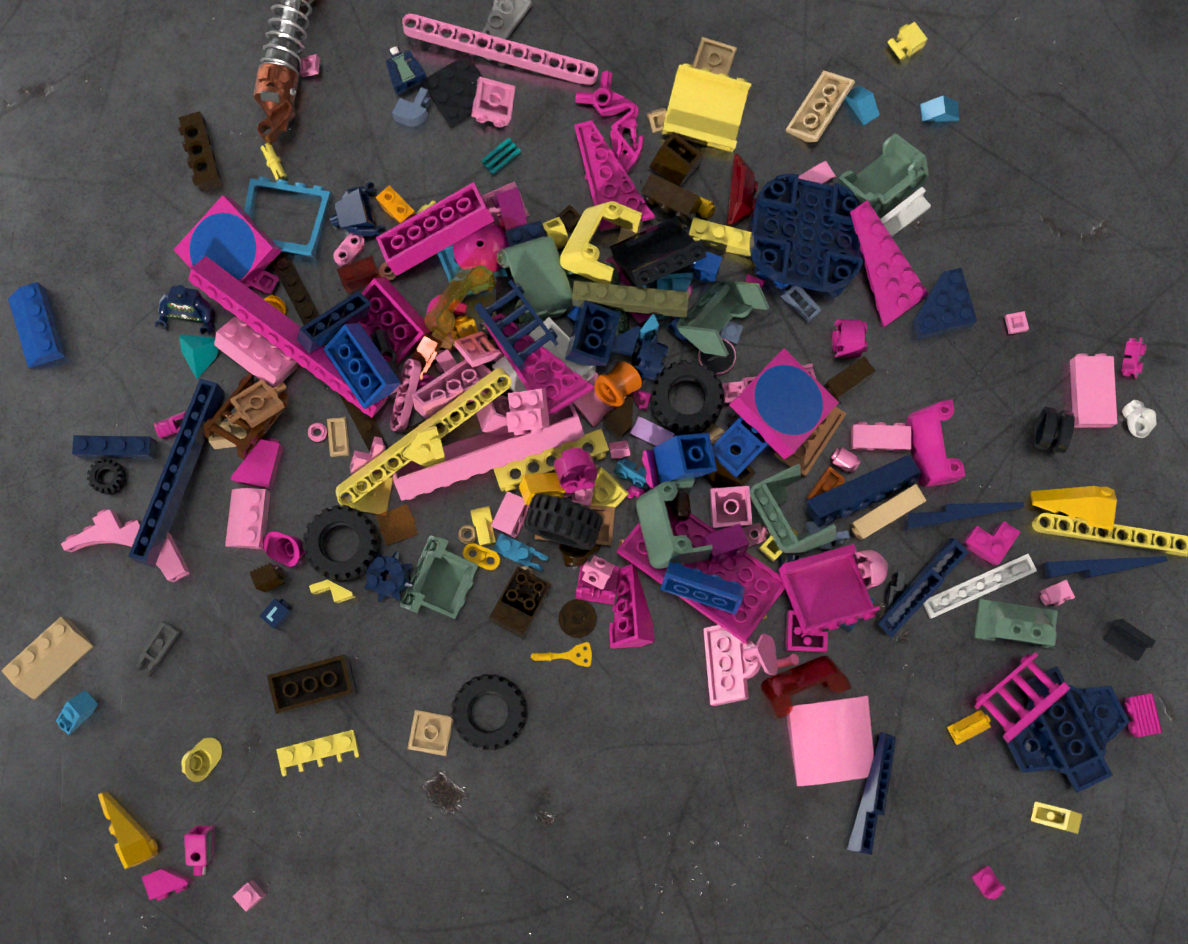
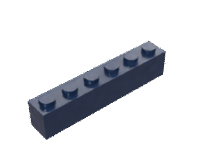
(863, 491)

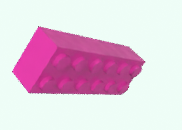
(434, 229)

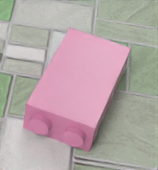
(1093, 390)

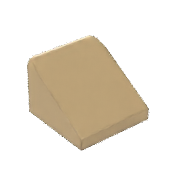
(656, 119)

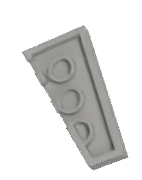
(504, 18)

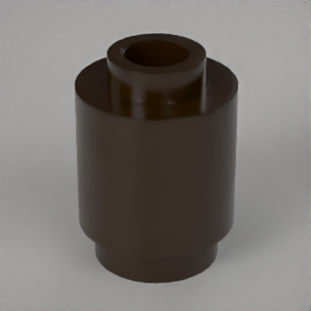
(681, 506)

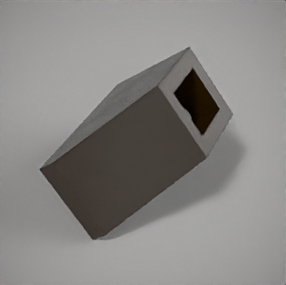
(620, 420)

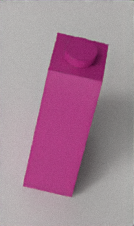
(260, 465)

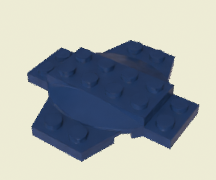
(1070, 733)

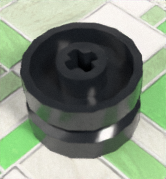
(1054, 430)

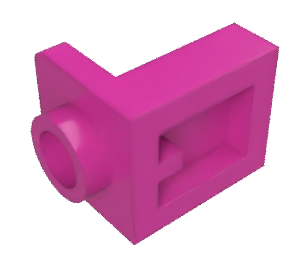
(988, 883)

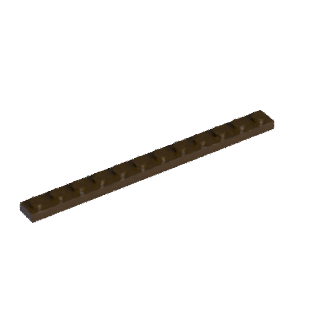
(307, 312)

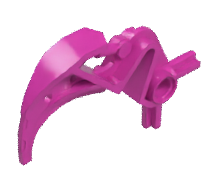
(615, 105)

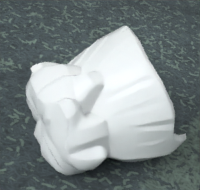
(1139, 419)

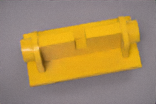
(969, 727)

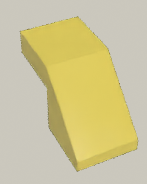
(339, 593)

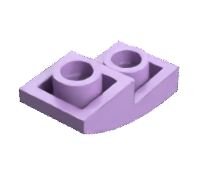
(650, 432)

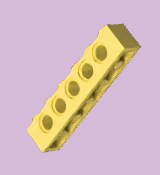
(503, 474)

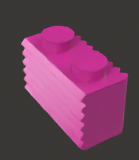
(1142, 715)

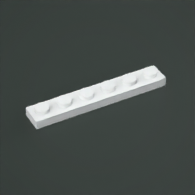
(979, 586)

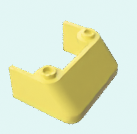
(580, 255)

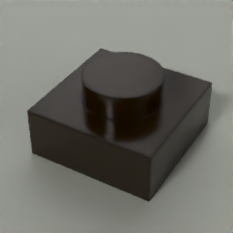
(569, 217)

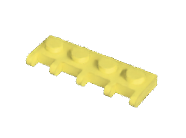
(316, 750)

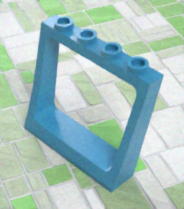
(311, 248)

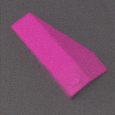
(632, 618)

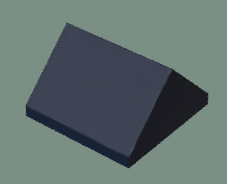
(625, 345)

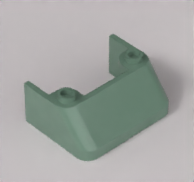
(715, 309)
(767, 498)
(657, 531)

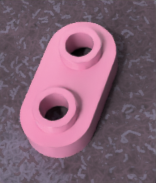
(351, 250)

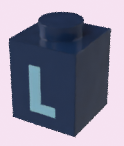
(276, 613)

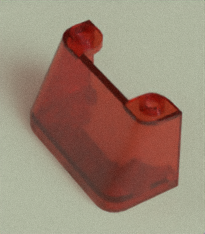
(780, 687)

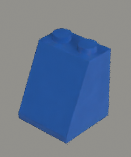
(684, 457)

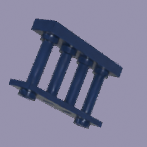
(509, 341)

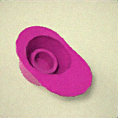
(283, 548)

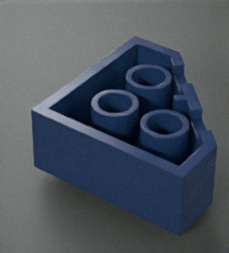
(946, 307)

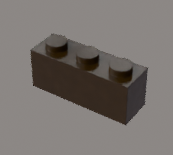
(671, 197)

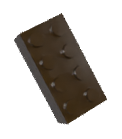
(311, 684)

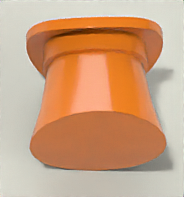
(617, 384)

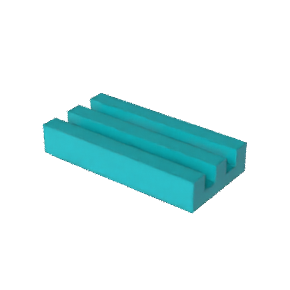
(503, 145)

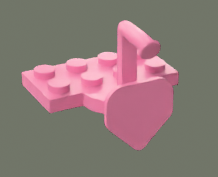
(730, 666)

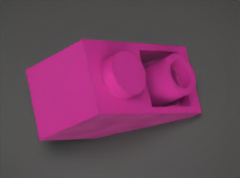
(164, 881)

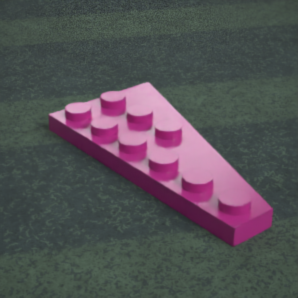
(606, 175)
(887, 269)
(545, 372)

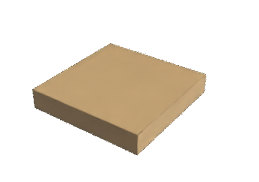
(714, 56)
(430, 733)

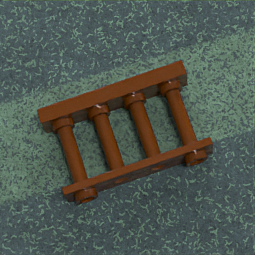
(243, 445)

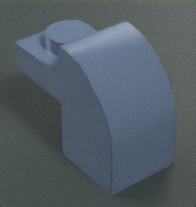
(412, 113)
(811, 528)

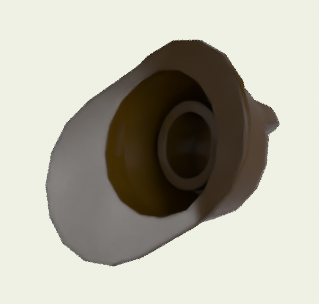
(576, 556)

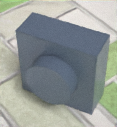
(731, 332)

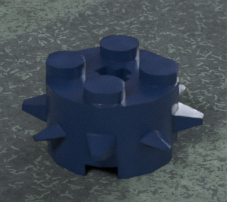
(649, 357)
(390, 587)

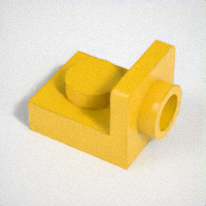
(465, 326)

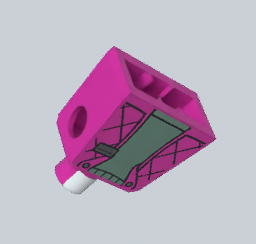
(199, 848)

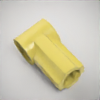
(483, 520)

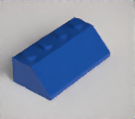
(36, 325)
(361, 365)
(702, 587)

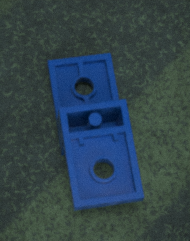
(747, 439)

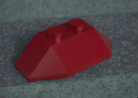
(741, 192)

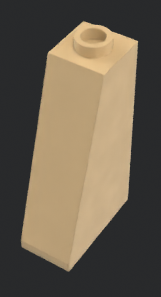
(887, 513)

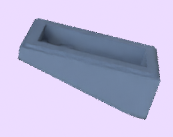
(800, 292)

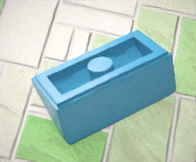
(650, 328)

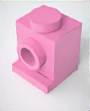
(444, 361)
(761, 531)
(1056, 593)

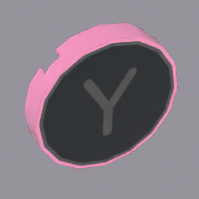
(719, 363)

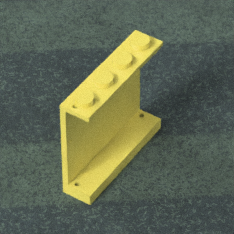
(706, 107)

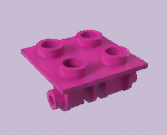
(592, 593)

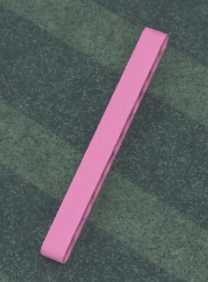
(510, 47)

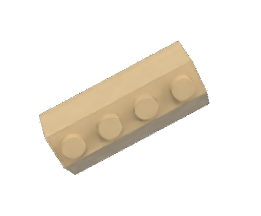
(47, 658)

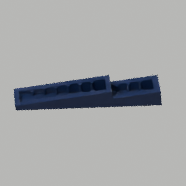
(957, 512)
(1098, 567)
(923, 586)
(874, 796)

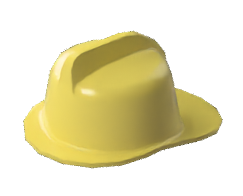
(201, 759)

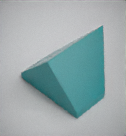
(198, 352)

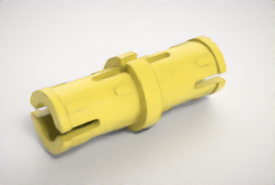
(273, 161)

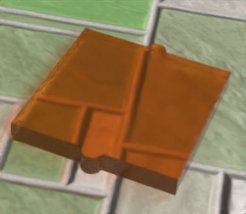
(396, 524)

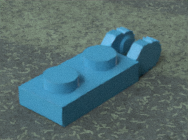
(518, 552)

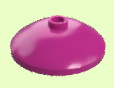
(469, 254)

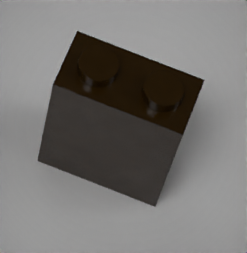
(850, 378)

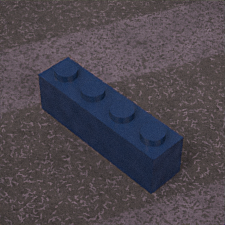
(329, 323)
(114, 447)

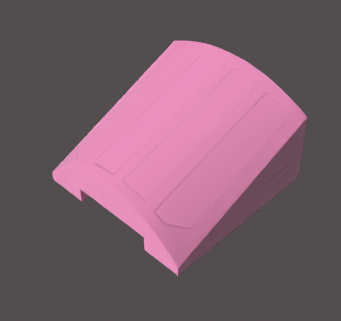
(831, 741)

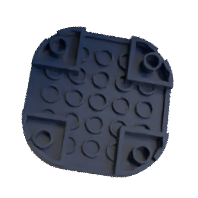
(805, 234)

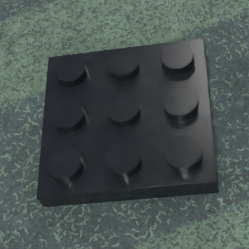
(454, 89)

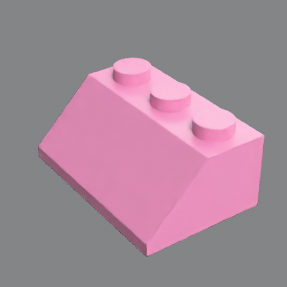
(248, 518)

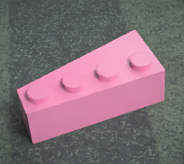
(447, 388)

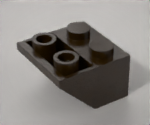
(676, 160)
(723, 478)

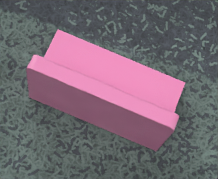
(510, 515)

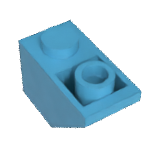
(76, 712)

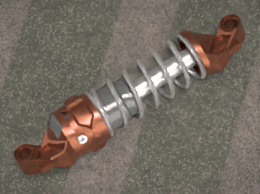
(278, 72)

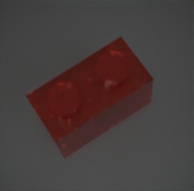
(358, 273)

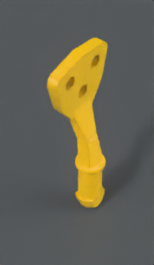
(571, 655)

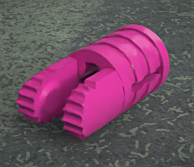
(168, 426)

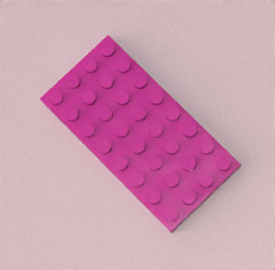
(760, 582)

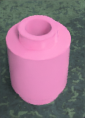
(845, 460)

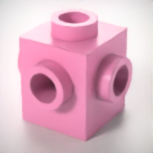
(597, 572)

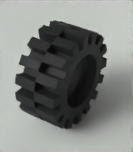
(98, 468)

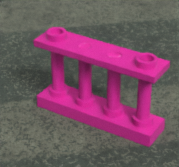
(1026, 716)

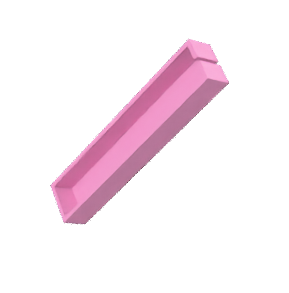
(485, 452)

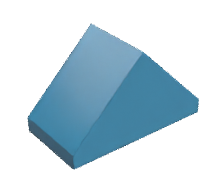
(863, 104)
(940, 110)

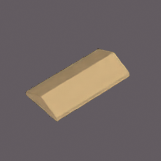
(819, 106)

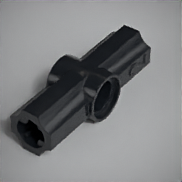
(382, 342)

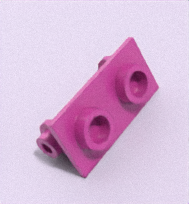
(1133, 365)

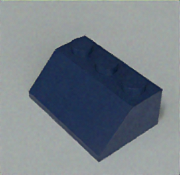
(592, 335)

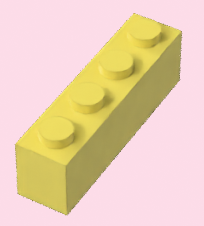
(721, 237)

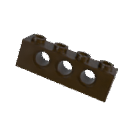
(211, 176)

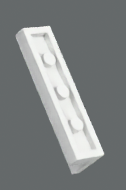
(905, 212)

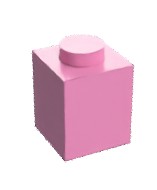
(249, 895)

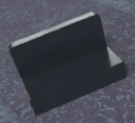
(1128, 639)

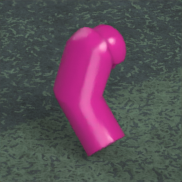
(634, 491)

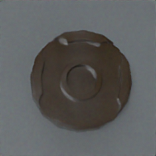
(577, 618)

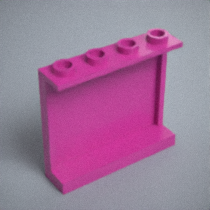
(827, 590)

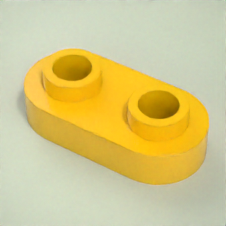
(482, 556)

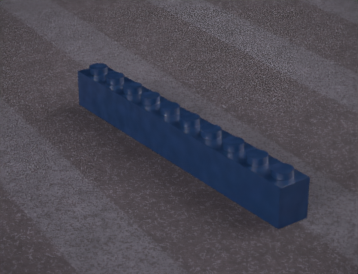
(176, 474)

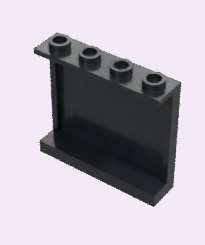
(657, 252)

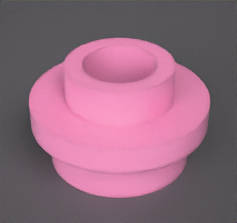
(317, 426)

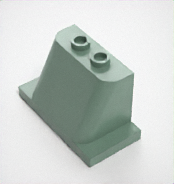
(439, 580)
(1016, 623)

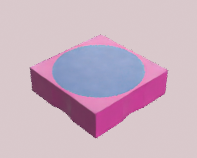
(230, 241)
(784, 403)

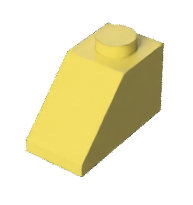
(1056, 817)

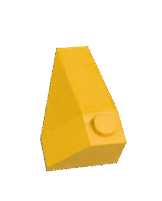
(1088, 503)
(134, 842)

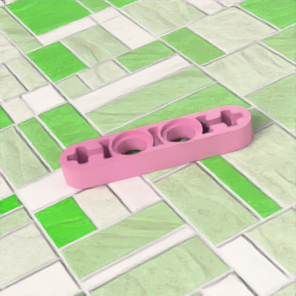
(410, 374)

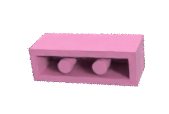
(880, 437)

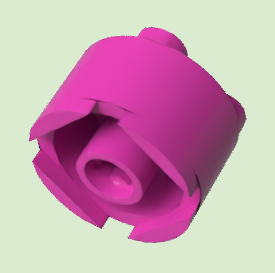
(849, 338)
(575, 470)

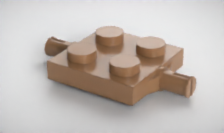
(257, 403)

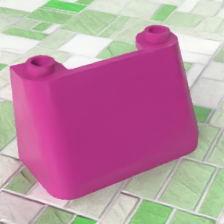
(929, 447)

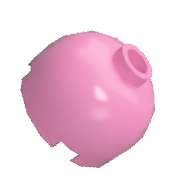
(871, 567)

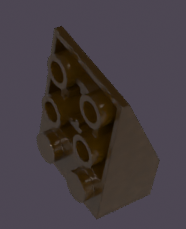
(520, 602)

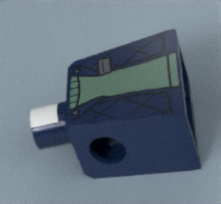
(404, 70)

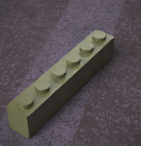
(631, 298)

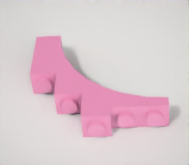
(110, 530)

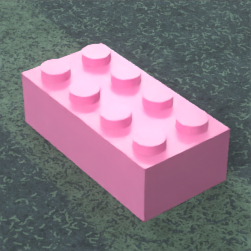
(254, 352)

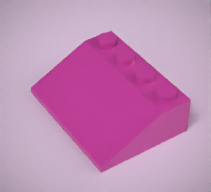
(396, 316)

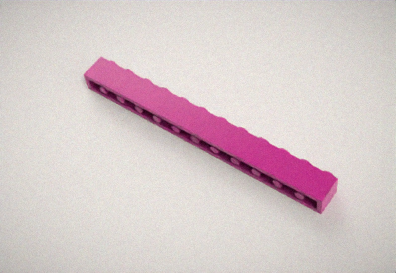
(270, 324)

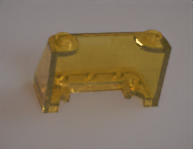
(440, 317)

